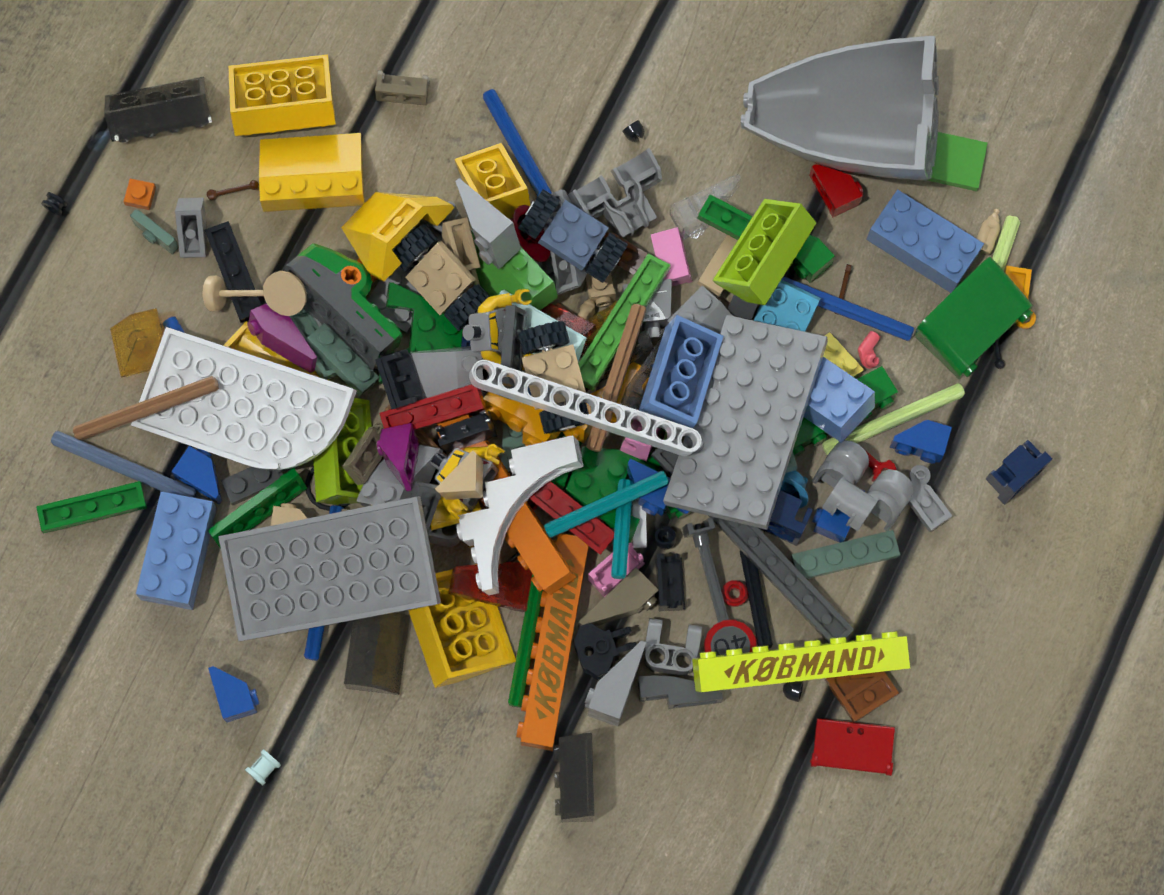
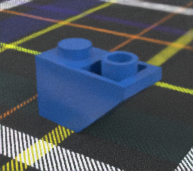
(924, 440)

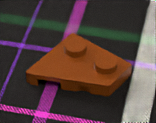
(862, 692)

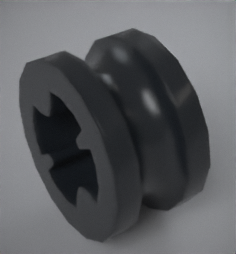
(54, 203)

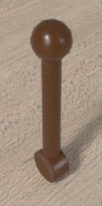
(212, 194)
(845, 281)

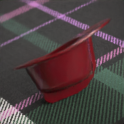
(529, 244)

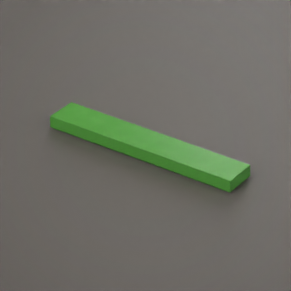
(606, 342)

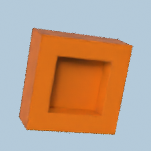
(139, 194)

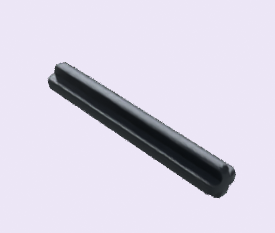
(756, 602)

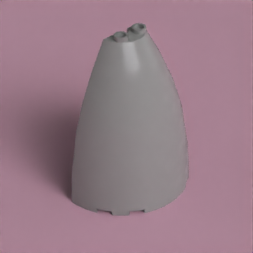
(854, 108)

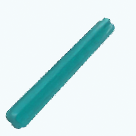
(606, 504)

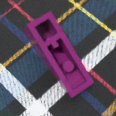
(281, 336)
(400, 450)

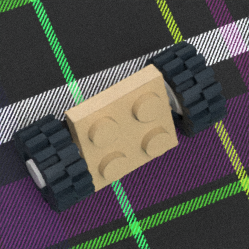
(440, 276)
(553, 365)

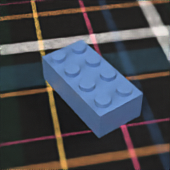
(924, 241)
(681, 372)
(838, 401)
(176, 550)

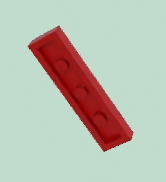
(435, 408)
(558, 504)

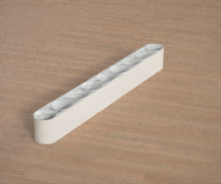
(598, 408)

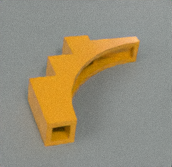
(527, 419)

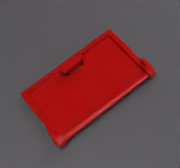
(845, 747)

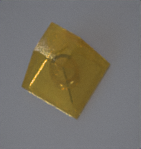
(137, 341)

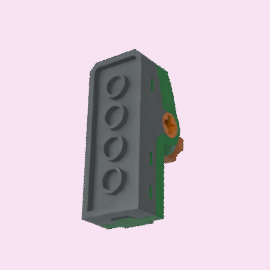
(338, 298)

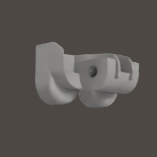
(634, 209)
(884, 498)

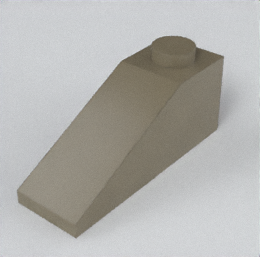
(626, 599)

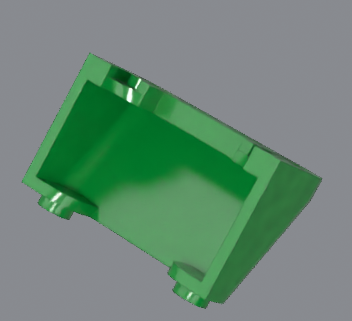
(973, 318)

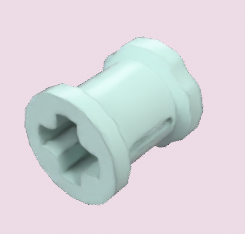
(262, 767)

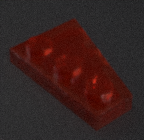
(512, 580)

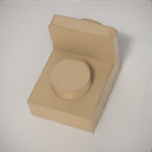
(600, 292)

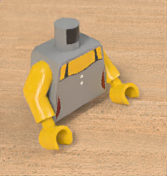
(486, 325)
(448, 464)

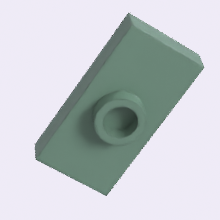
(153, 232)

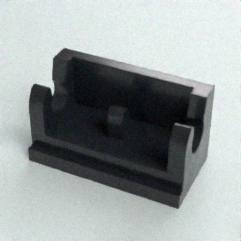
(400, 378)
(467, 432)
(669, 582)

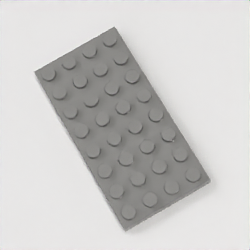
(748, 422)
(330, 569)

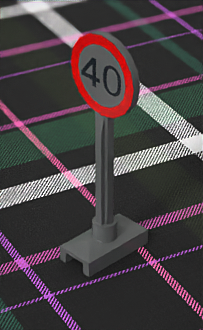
(726, 633)

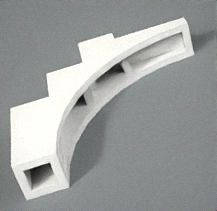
(487, 528)

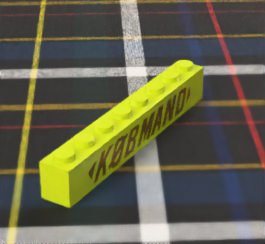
(800, 663)

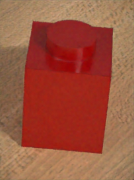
(836, 189)

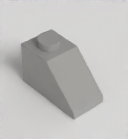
(191, 227)

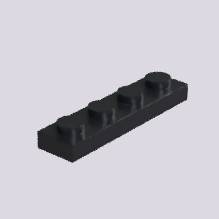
(232, 268)

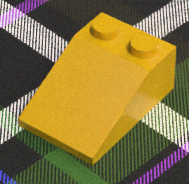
(494, 178)

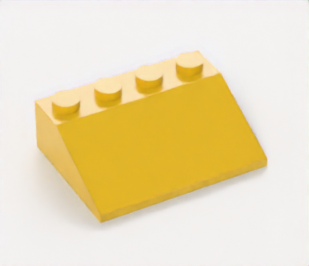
(281, 95)
(311, 172)
(460, 636)

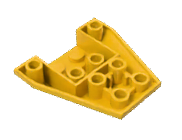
(385, 222)

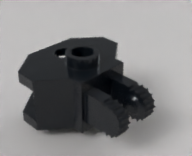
(603, 648)

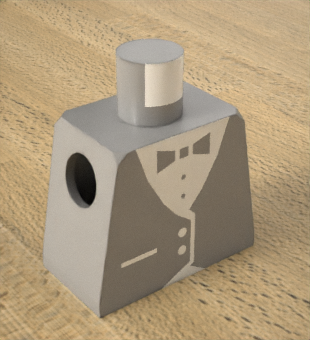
(657, 310)

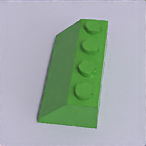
(517, 274)

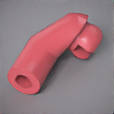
(866, 352)

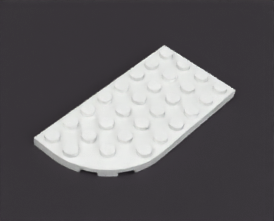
(258, 414)

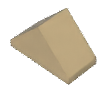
(464, 480)

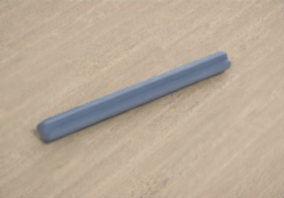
(121, 465)

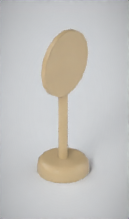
(281, 292)

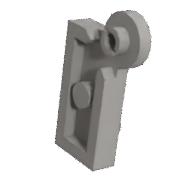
(925, 501)

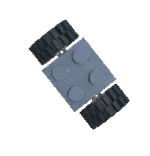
(573, 235)

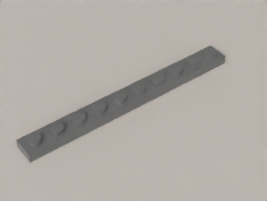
(776, 569)

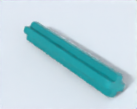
(621, 536)

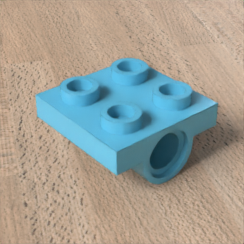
(788, 307)

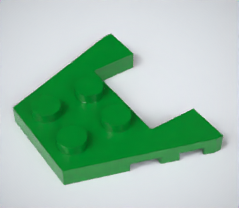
(428, 328)
(601, 478)

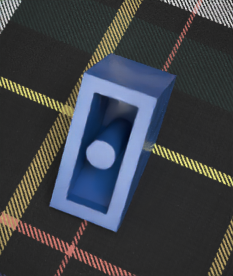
(198, 472)
(652, 502)
(831, 526)
(233, 695)

